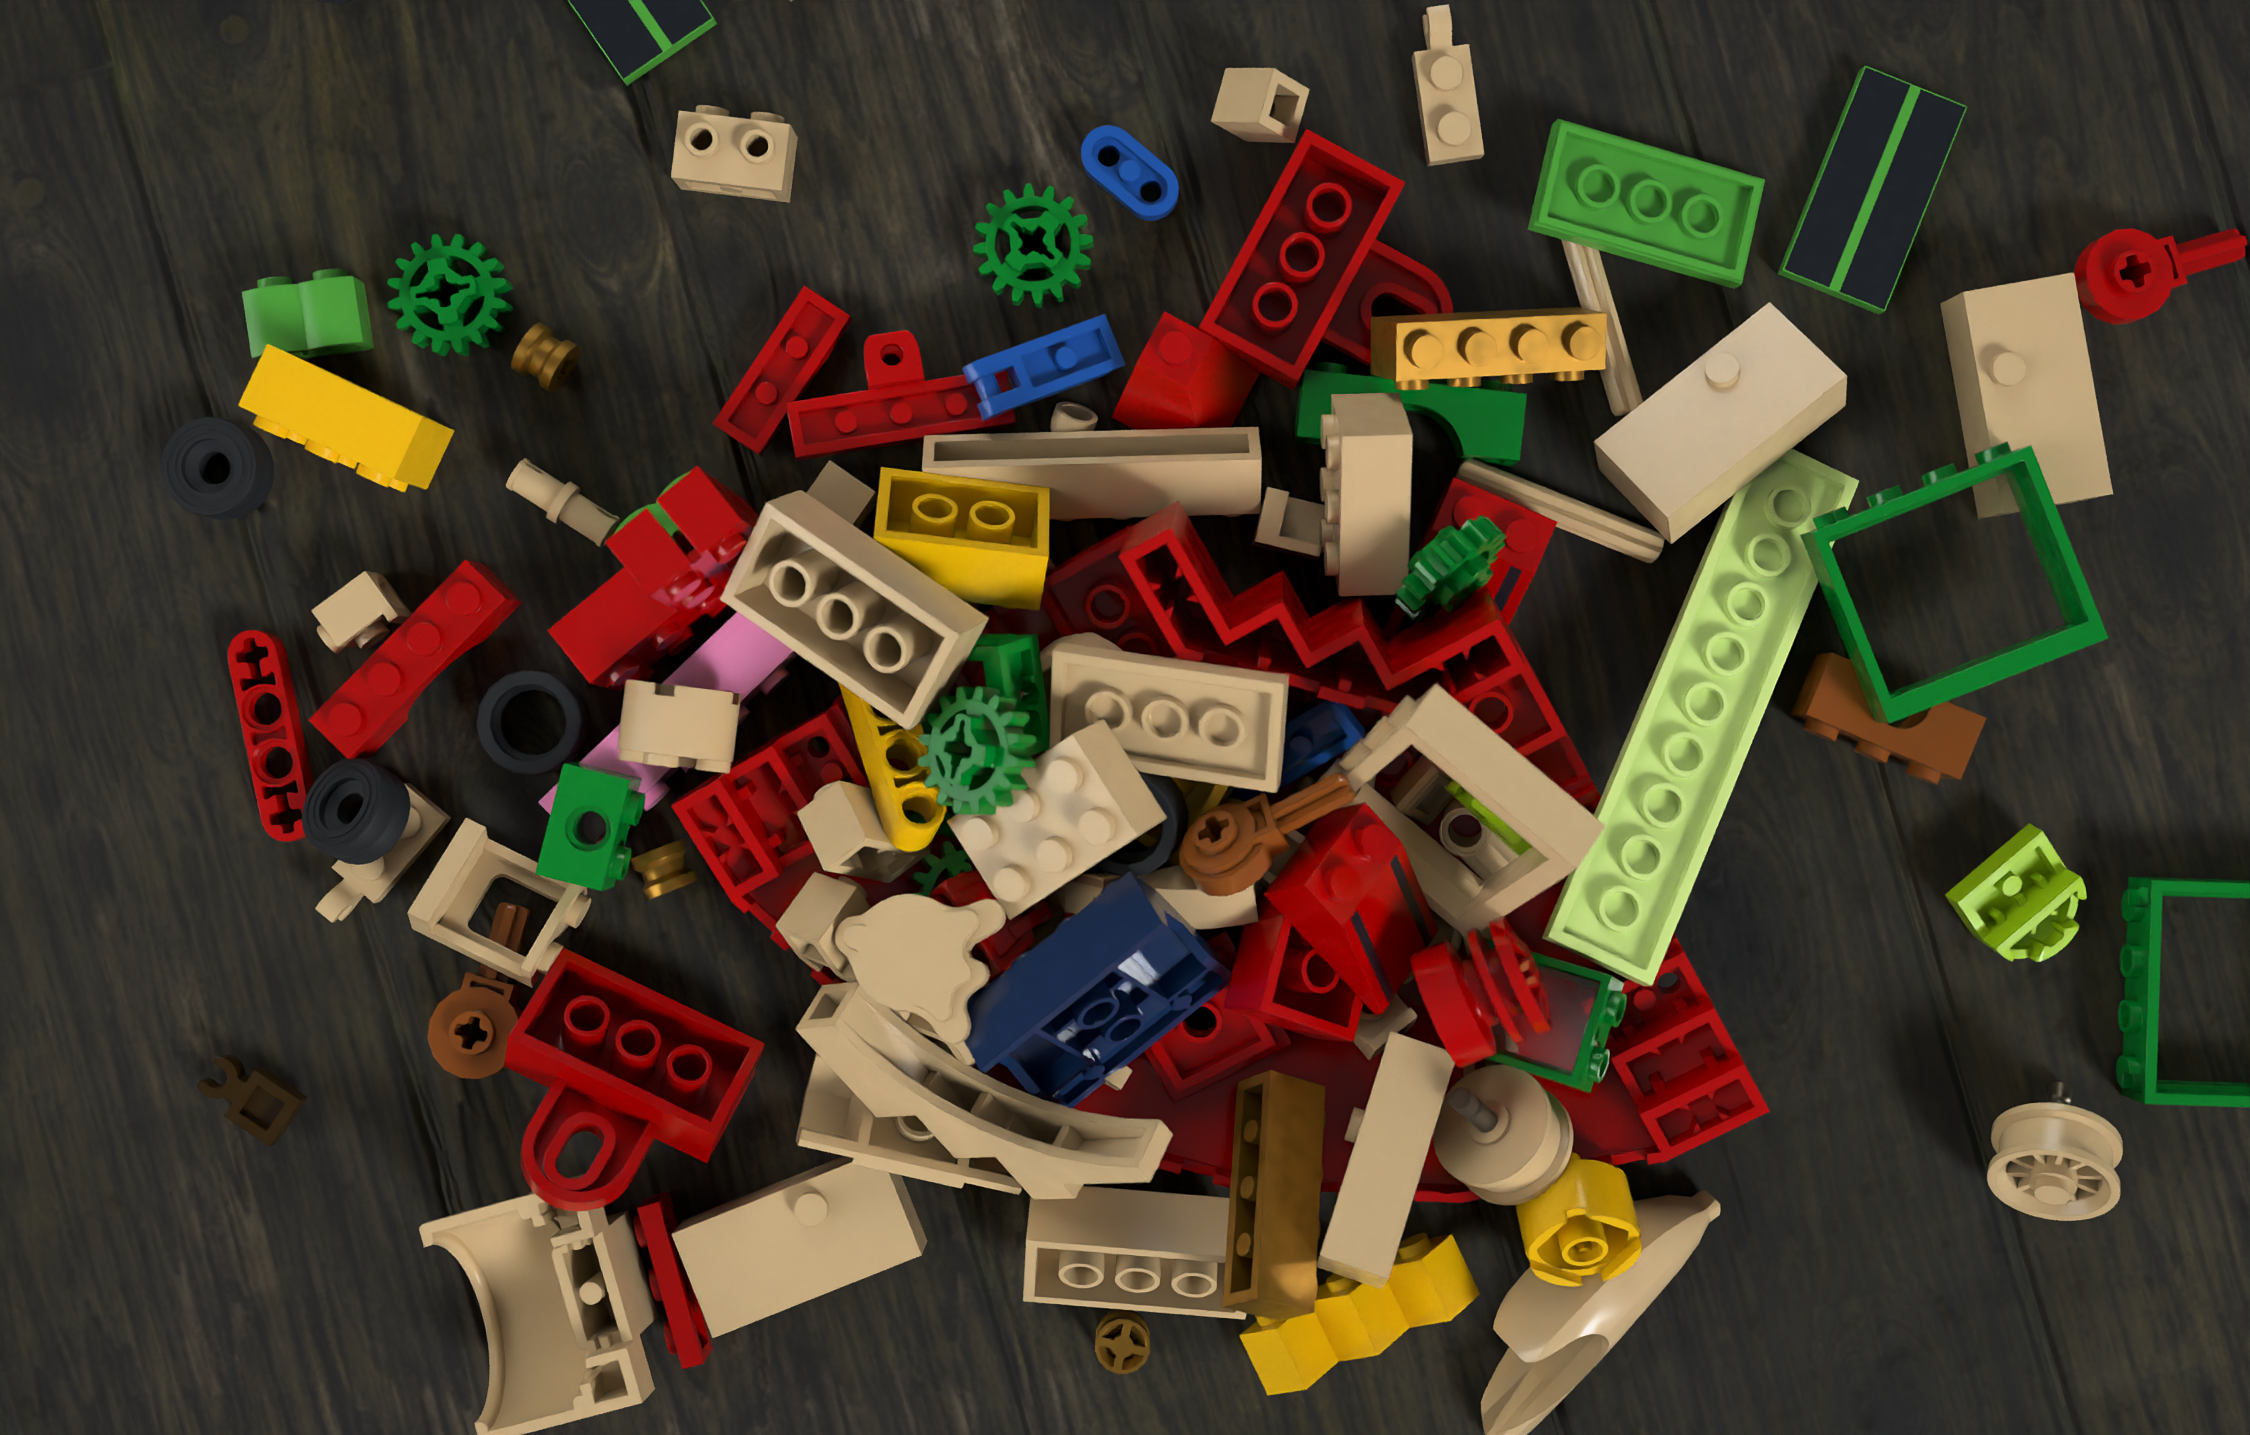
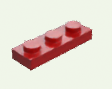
(783, 370)
(686, 1326)

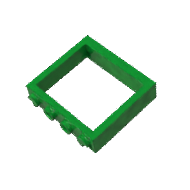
(2052, 546)
(2140, 1010)

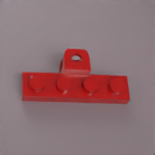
(893, 409)

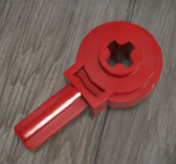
(2133, 273)

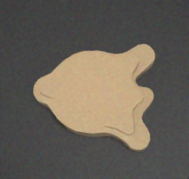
(920, 958)

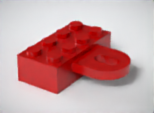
(1317, 266)
(624, 1070)

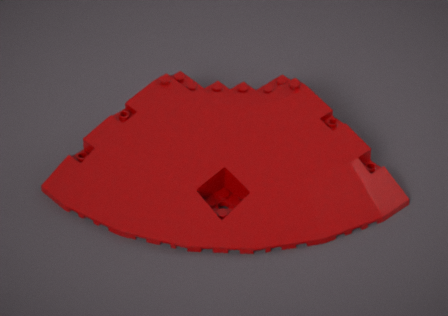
(1159, 594)

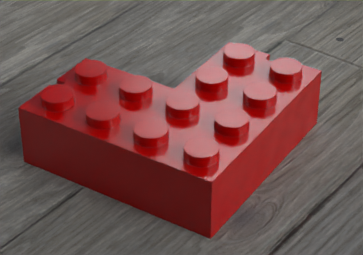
(660, 590)

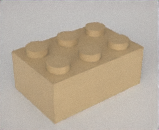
(1366, 493)
(1074, 813)

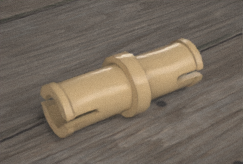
(562, 502)

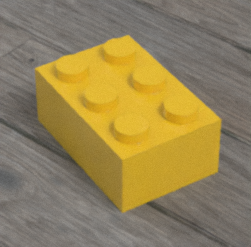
(344, 421)
(968, 534)

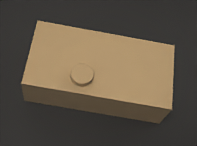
(2027, 382)
(1721, 422)
(853, 608)
(1386, 1160)
(797, 1241)
(1129, 1252)

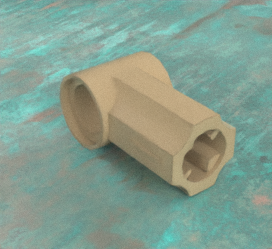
(1483, 852)

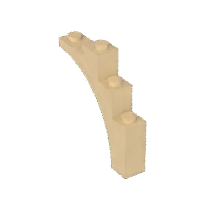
(970, 1113)

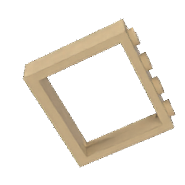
(1498, 779)

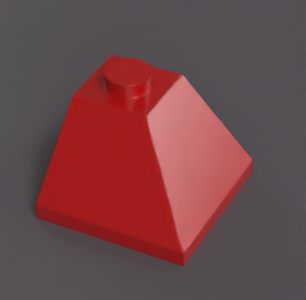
(1184, 381)

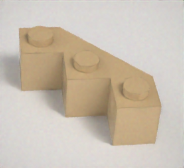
(811, 928)

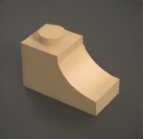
(850, 835)

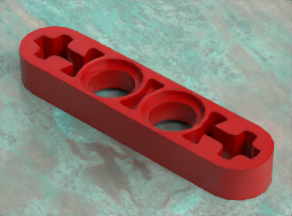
(262, 738)

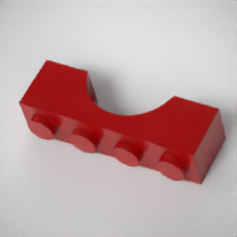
(390, 681)

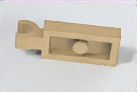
(1446, 93)
(380, 876)

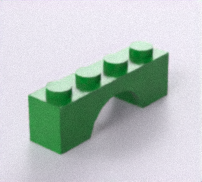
(1478, 421)

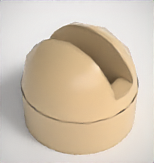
(1072, 418)

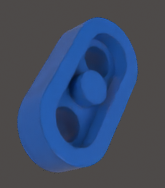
(1132, 172)

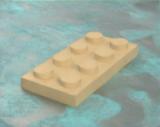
(1175, 713)

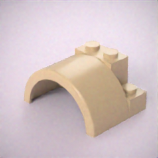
(557, 1307)

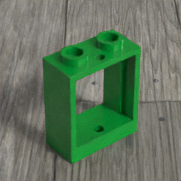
(1010, 665)

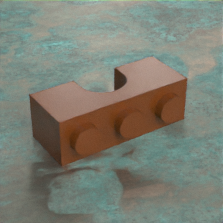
(1931, 742)

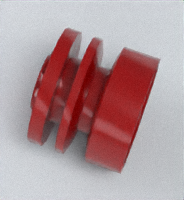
(1481, 992)

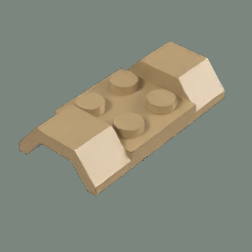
(902, 1145)

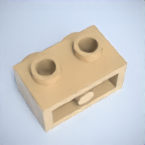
(734, 154)

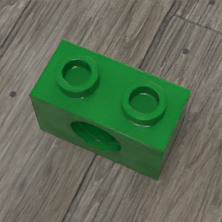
(566, 849)

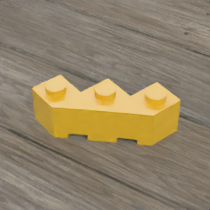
(1359, 1320)

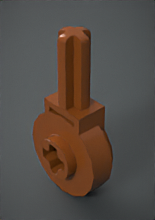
(1238, 841)
(483, 999)

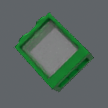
(1582, 1012)

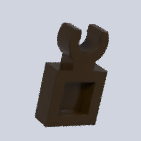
(260, 1102)

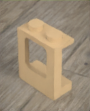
(459, 886)

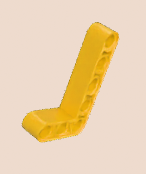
(891, 788)

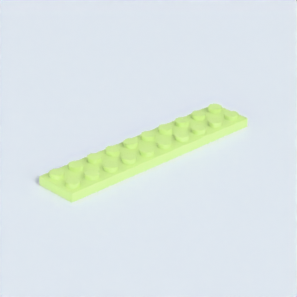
(1697, 721)

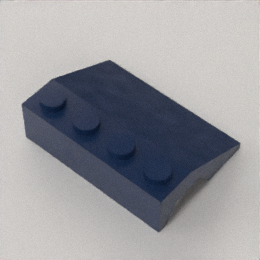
(1094, 993)

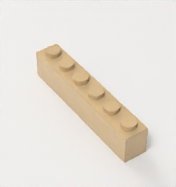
(1115, 471)

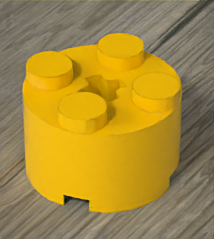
(1581, 1225)

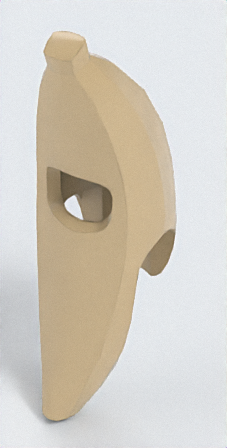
(1566, 1330)

